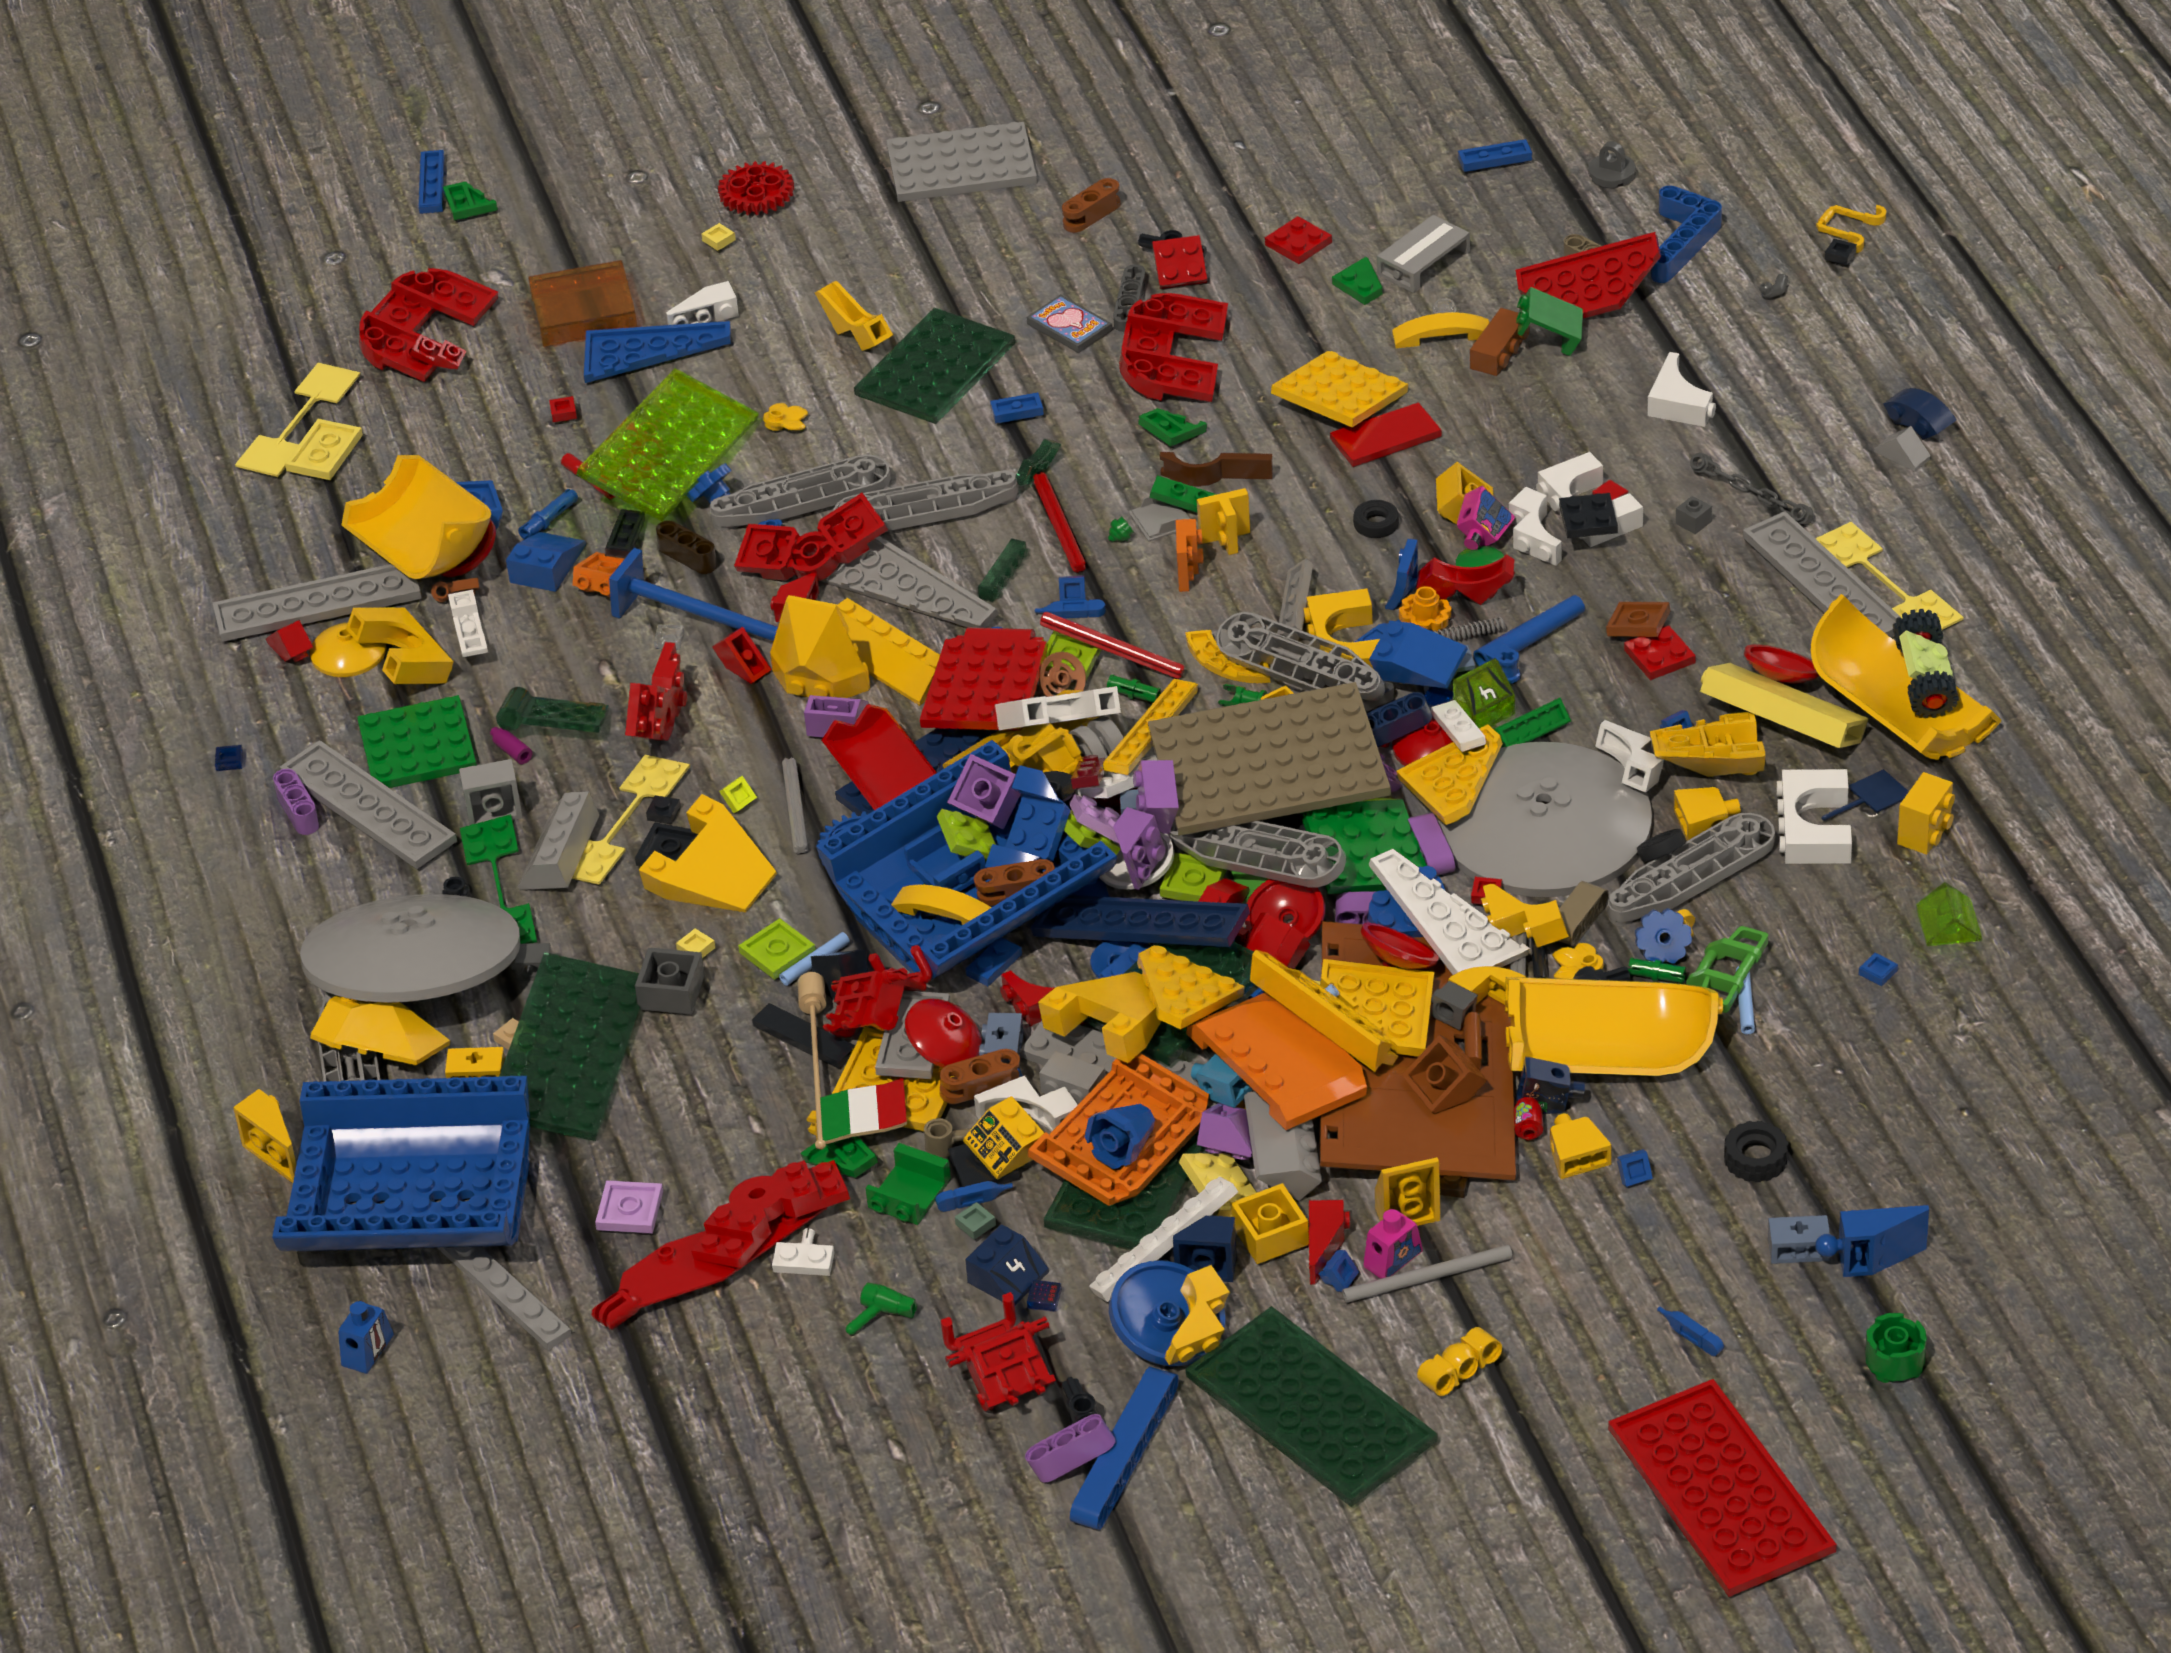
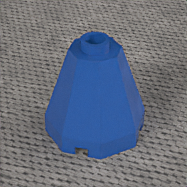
(1119, 1134)

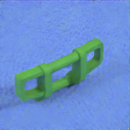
(1731, 948)

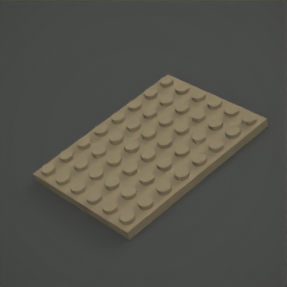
(1270, 758)

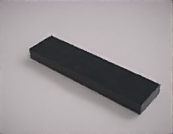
(798, 1034)

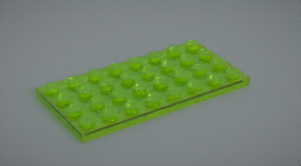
(667, 444)

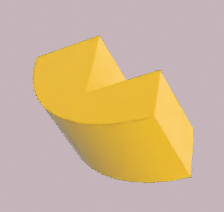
(1485, 981)

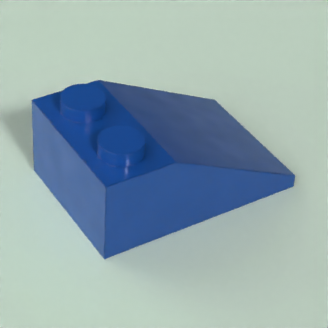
(543, 560)
(1416, 655)

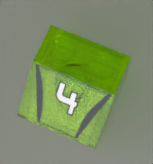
(1485, 694)

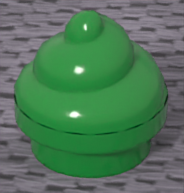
(1120, 530)

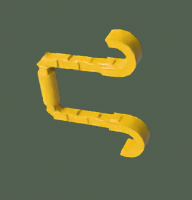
(1852, 237)
(1067, 739)

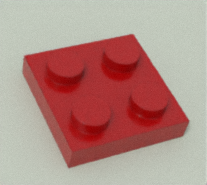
(1298, 240)
(1179, 262)
(1660, 654)

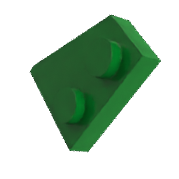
(466, 201)
(1359, 281)
(1170, 427)
(849, 1155)

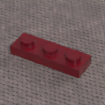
(1088, 772)

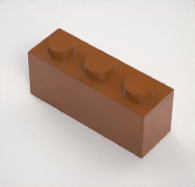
(1497, 343)

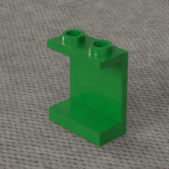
(1551, 314)
(910, 1185)

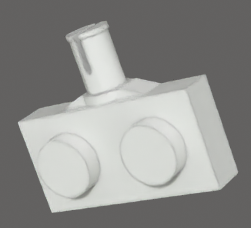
(803, 1257)

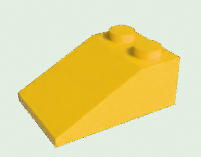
(265, 1133)
(1411, 1191)

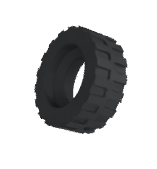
(1755, 1168)

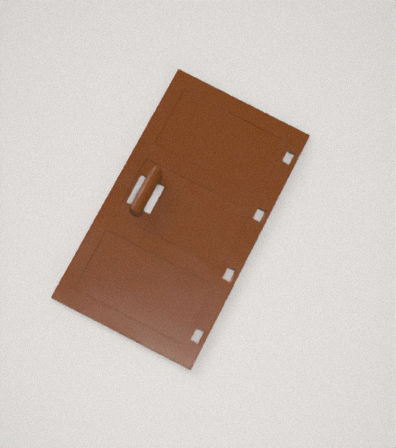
(1393, 1122)

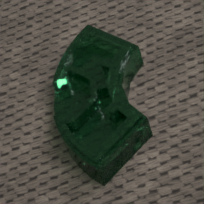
(1040, 459)

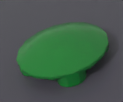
(1479, 557)

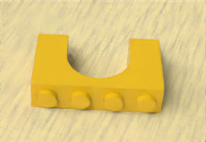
(1339, 611)
(419, 656)

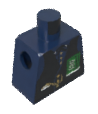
(1548, 1084)

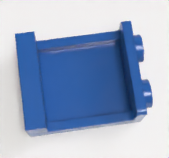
(937, 866)

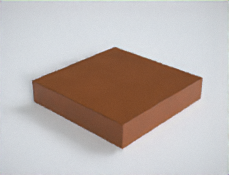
(1638, 619)

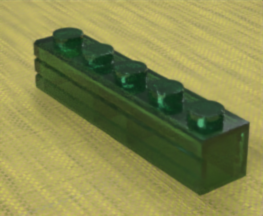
(1002, 570)

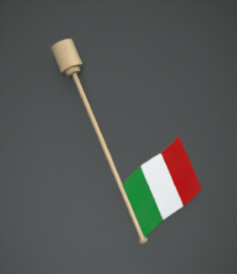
(852, 1110)

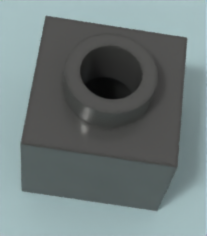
(1693, 515)

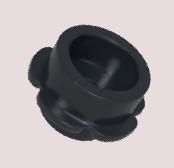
(455, 886)

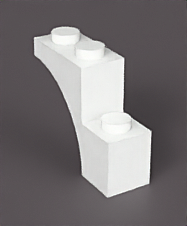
(1529, 534)
(1632, 751)
(1046, 1110)

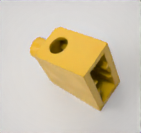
(1702, 809)
(1578, 1146)

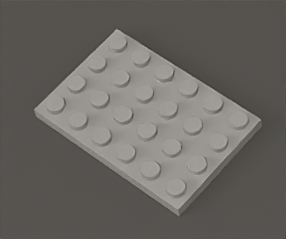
(961, 161)

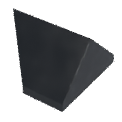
(838, 965)

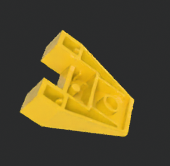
(716, 869)
(1116, 1000)

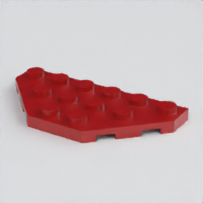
(1594, 278)

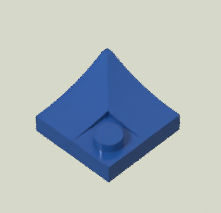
(1406, 574)

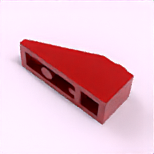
(1326, 1233)

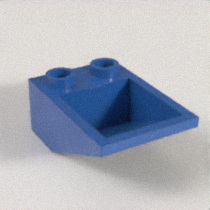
(1876, 1238)

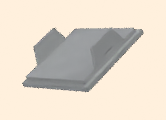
(1157, 518)

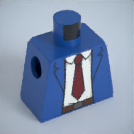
(363, 1336)

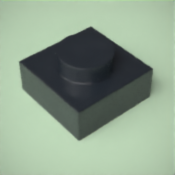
(1840, 251)
(663, 809)

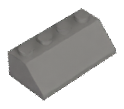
(561, 843)
(1280, 1153)

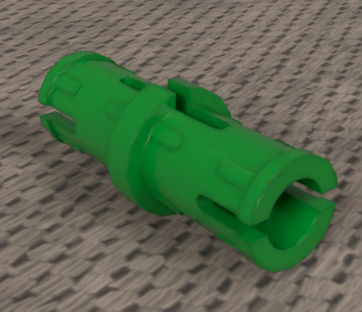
(1134, 688)
(1657, 970)

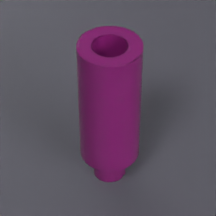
(511, 745)

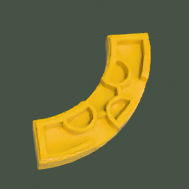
(1207, 653)

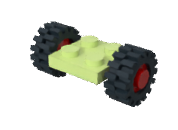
(1927, 661)

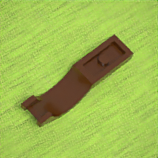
(1225, 466)

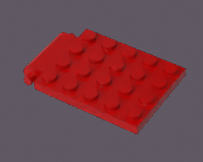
(979, 672)

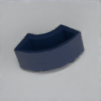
(1919, 410)

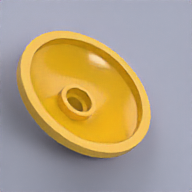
(341, 656)

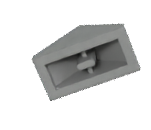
(1905, 449)

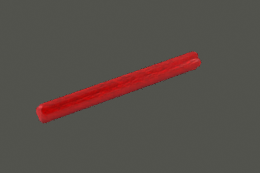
(1059, 522)
(1112, 645)

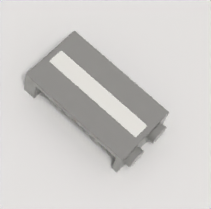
(1419, 250)

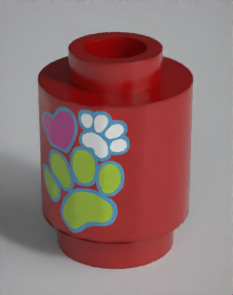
(1528, 1118)

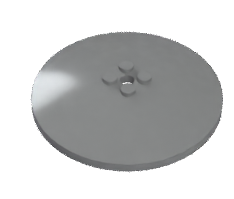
(1549, 848)
(410, 948)

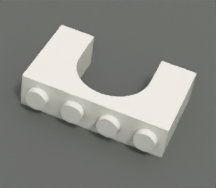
(1579, 476)
(1057, 708)
(1807, 841)

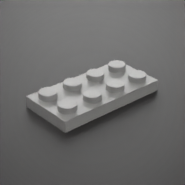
(896, 1052)

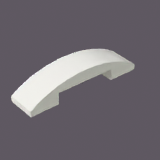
(467, 623)

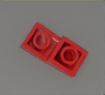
(439, 355)

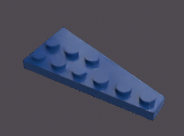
(628, 349)

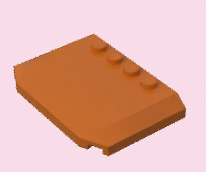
(1282, 1059)
(1177, 1115)

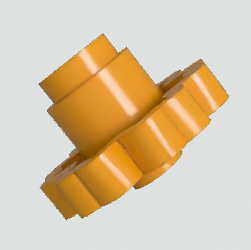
(1425, 609)

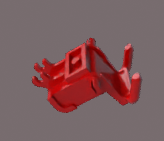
(874, 995)
(1000, 1357)

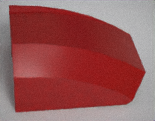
(1277, 939)

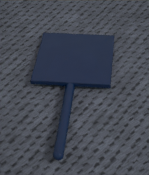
(1876, 790)

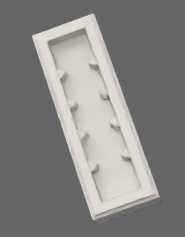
(1458, 725)

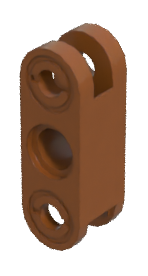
(1090, 205)
(1008, 879)
(977, 1075)

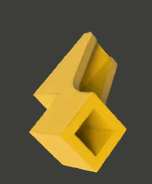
(848, 315)
(1538, 921)
(1201, 1329)

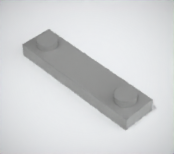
(1295, 595)

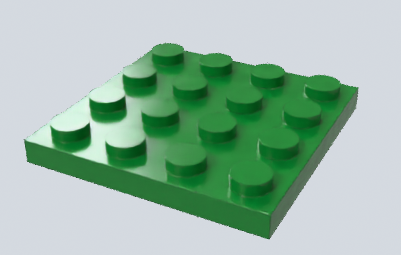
(417, 742)
(1364, 832)

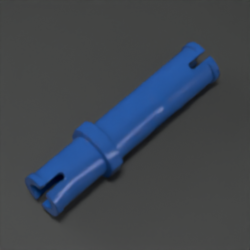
(541, 519)

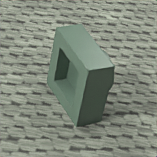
(975, 1220)

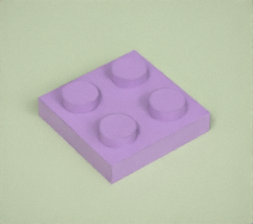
(1093, 816)
(629, 1206)

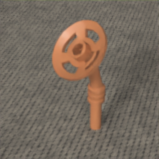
(1059, 677)

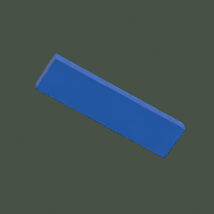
(431, 181)

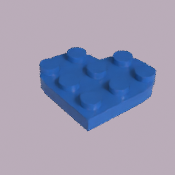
(1387, 912)

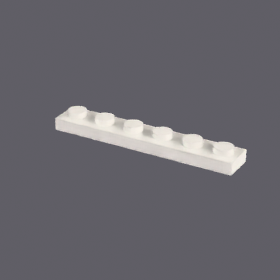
(1161, 1240)

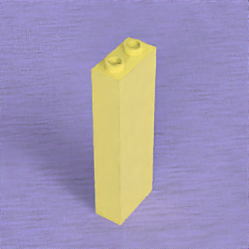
(1784, 705)

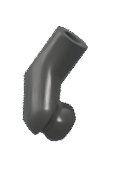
(1769, 291)

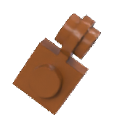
(454, 587)

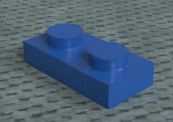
(1016, 407)
(993, 961)

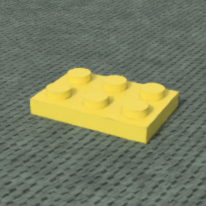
(323, 449)
(1206, 1167)

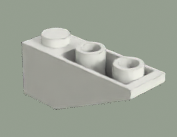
(707, 305)

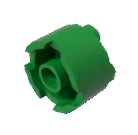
(1895, 1348)

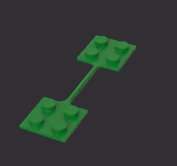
(487, 843)

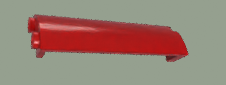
(877, 755)

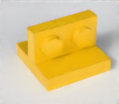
(1224, 518)

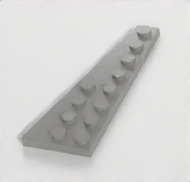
(904, 581)

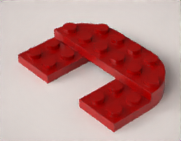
(392, 326)
(1148, 341)

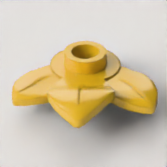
(782, 416)
(1575, 959)

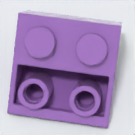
(823, 710)
(1139, 844)
(1225, 1130)

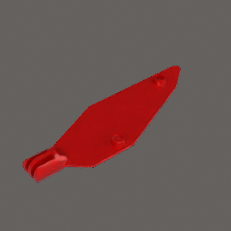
(674, 1272)

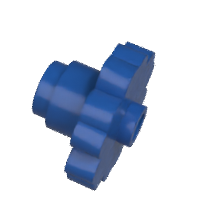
(711, 485)
(1672, 945)

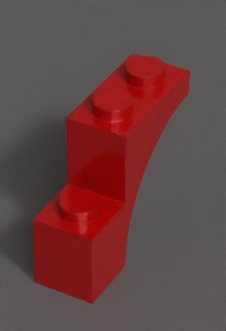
(1474, 582)
(1024, 997)

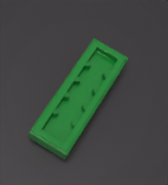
(1177, 493)
(1534, 723)

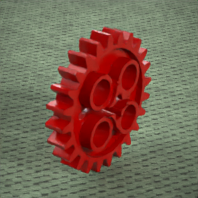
(756, 188)

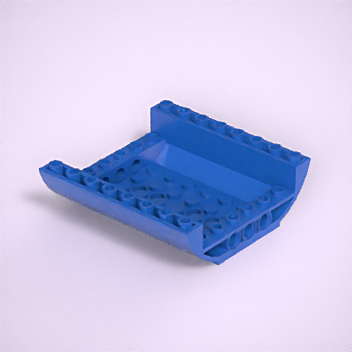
(872, 868)
(409, 1148)

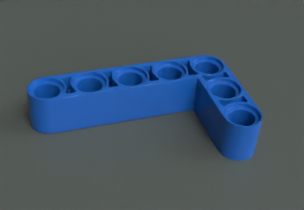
(1700, 222)

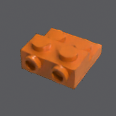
(1187, 551)
(595, 572)

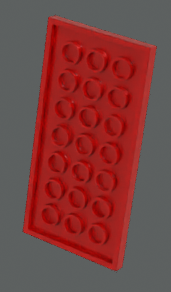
(1721, 1487)

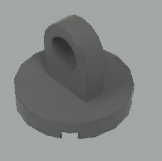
(1612, 168)

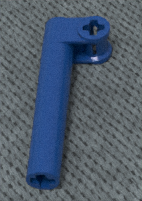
(1507, 646)

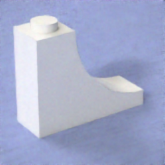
(1677, 399)

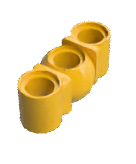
(1459, 1361)

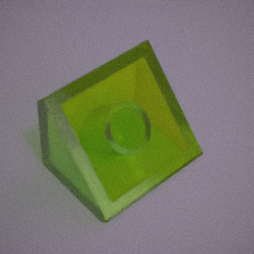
(1947, 917)

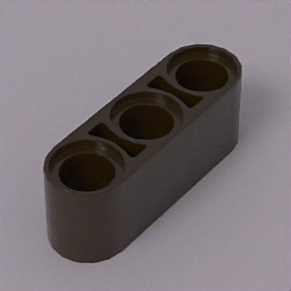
(686, 547)

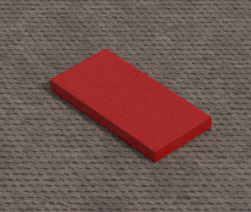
(1385, 434)

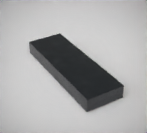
(625, 533)

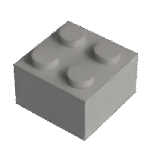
(490, 791)

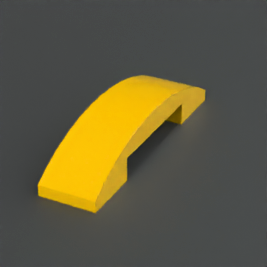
(1438, 324)
(939, 902)

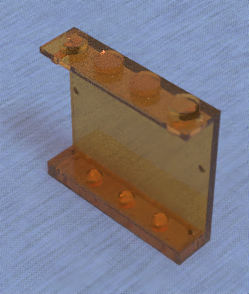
(582, 301)

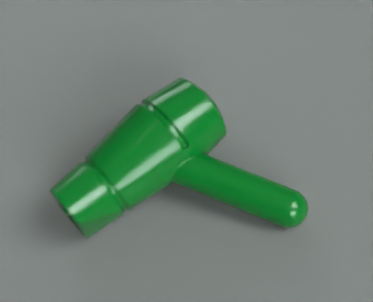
(881, 1299)

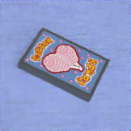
(1069, 323)

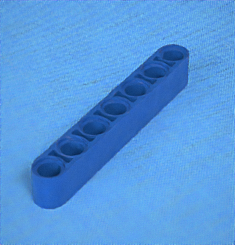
(1131, 1436)

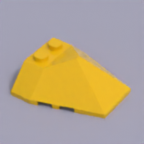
(815, 652)
(1713, 747)
(380, 1028)

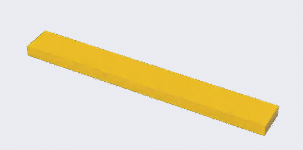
(1138, 740)

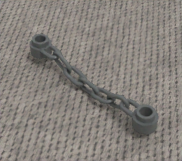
(1706, 466)

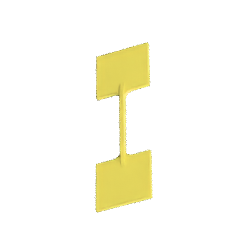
(322, 383)
(1853, 546)
(649, 778)

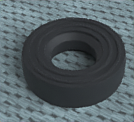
(1373, 508)
(1661, 845)

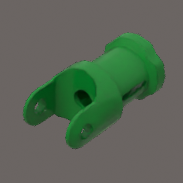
(1241, 695)

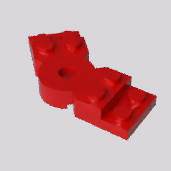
(782, 552)
(656, 705)
(742, 1225)

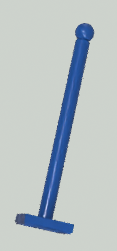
(629, 582)

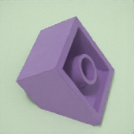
(985, 791)
(1157, 791)

